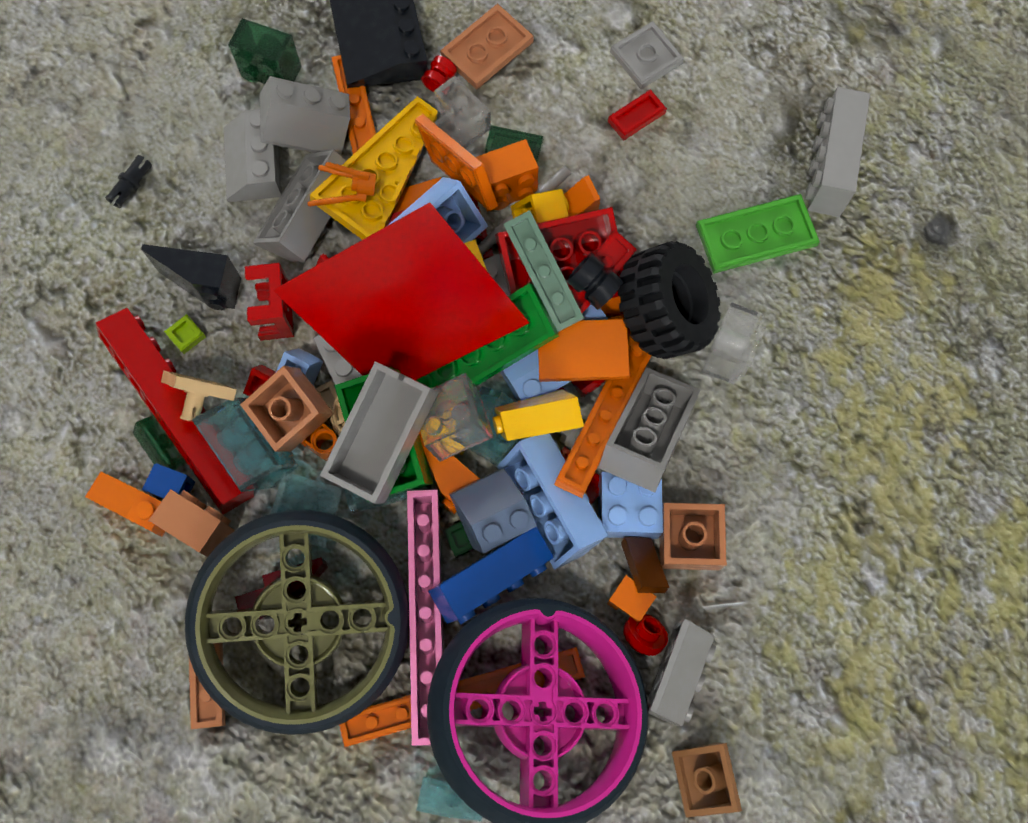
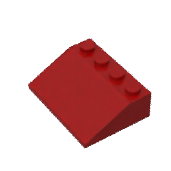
(568, 240)

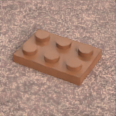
(487, 46)

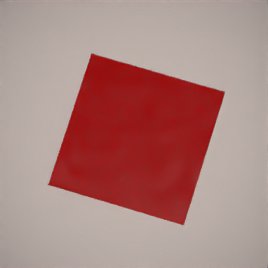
(404, 298)

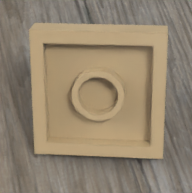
(196, 391)

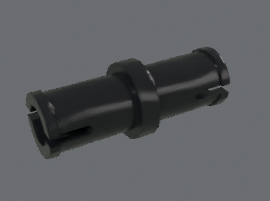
(128, 181)

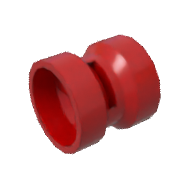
(440, 72)

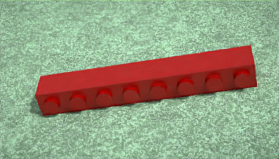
(144, 367)

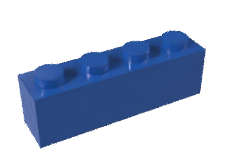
(490, 575)

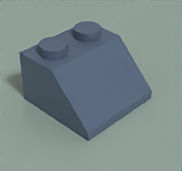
(492, 511)

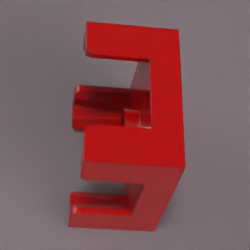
(277, 310)

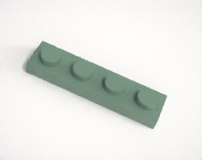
(543, 271)

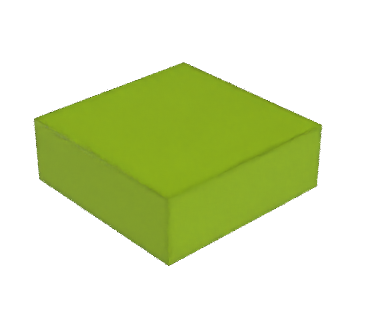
(185, 334)

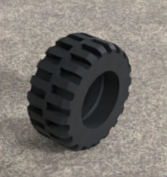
(669, 300)

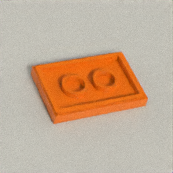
(586, 352)

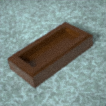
(644, 565)

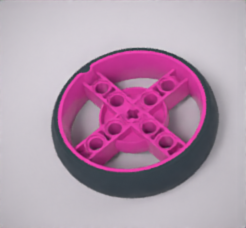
(624, 714)

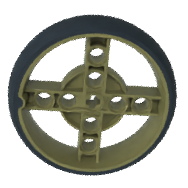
(302, 710)

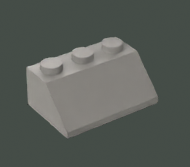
(303, 116)
(250, 166)
(680, 673)

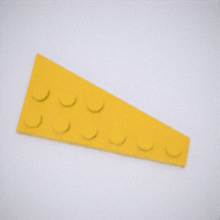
(392, 158)

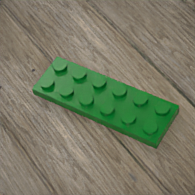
(505, 351)

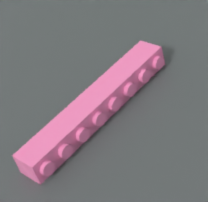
(424, 616)

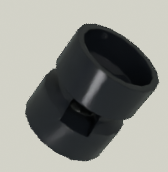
(595, 281)

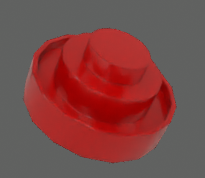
(646, 635)

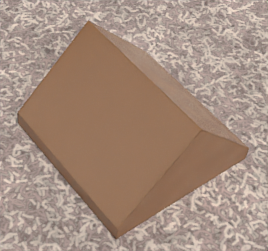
(706, 780)

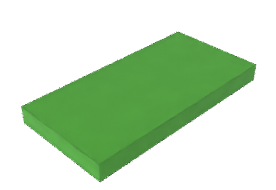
(757, 233)

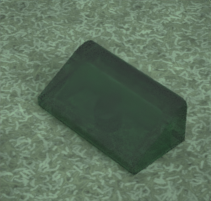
(157, 443)

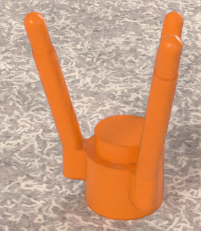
(362, 182)

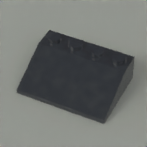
(379, 41)

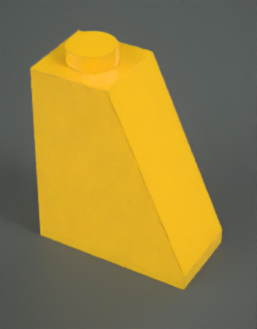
(538, 416)

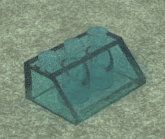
(243, 447)

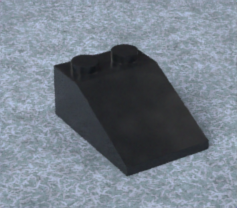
(201, 274)

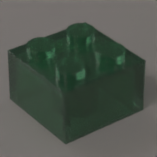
(264, 52)

